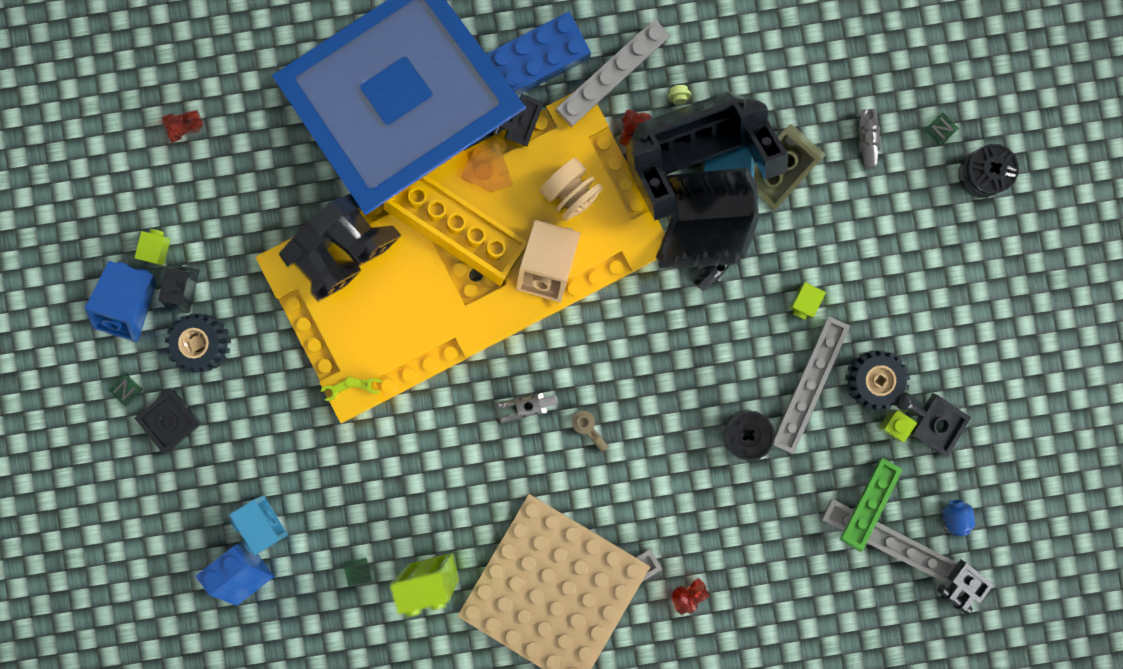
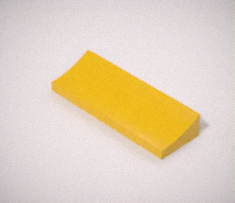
(458, 228)

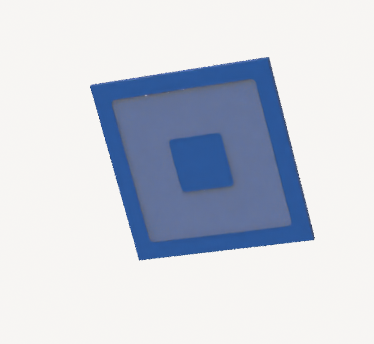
(397, 96)

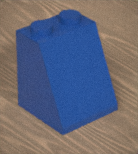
(121, 300)
(235, 575)

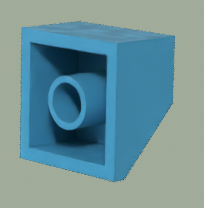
(258, 525)

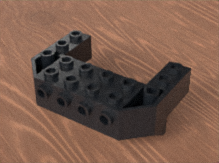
(697, 135)

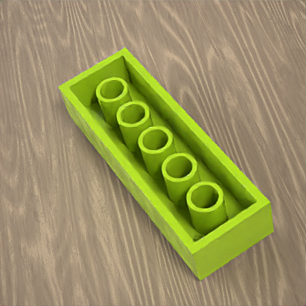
(425, 585)

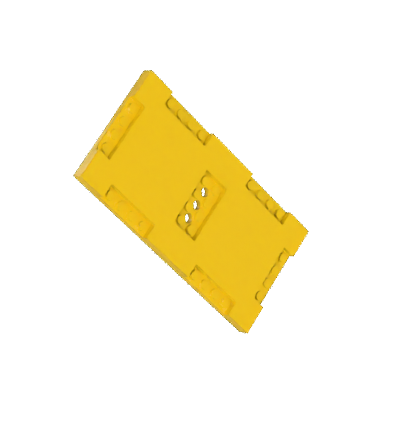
(416, 302)

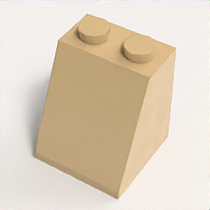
(547, 260)

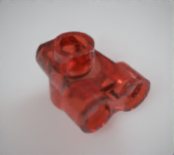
(631, 120)
(177, 127)
(688, 599)

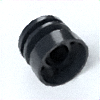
(975, 172)
(756, 447)

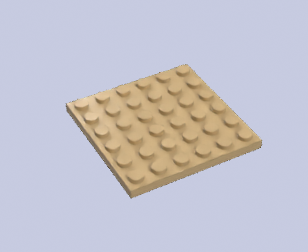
(553, 589)

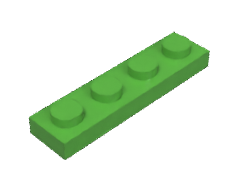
(871, 505)

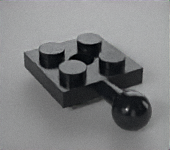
(933, 411)

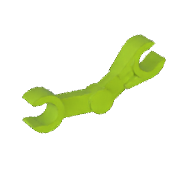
(351, 382)

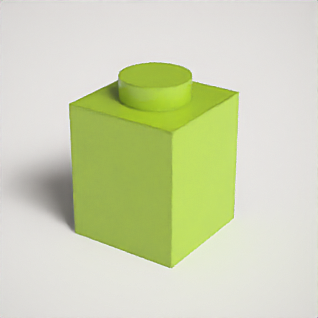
(152, 247)
(806, 301)
(897, 425)

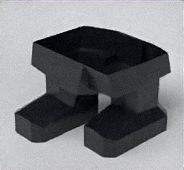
(339, 225)

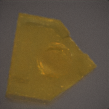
(487, 168)

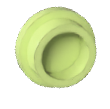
(679, 94)

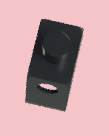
(178, 287)

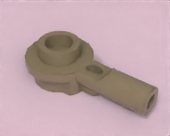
(584, 423)

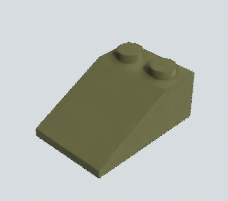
(802, 158)

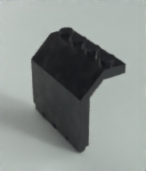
(712, 219)

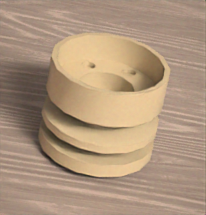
(571, 189)

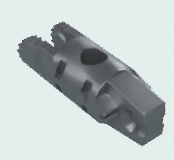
(869, 138)
(538, 403)

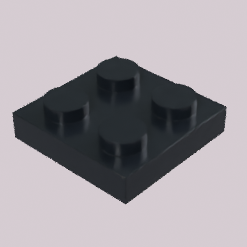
(168, 421)

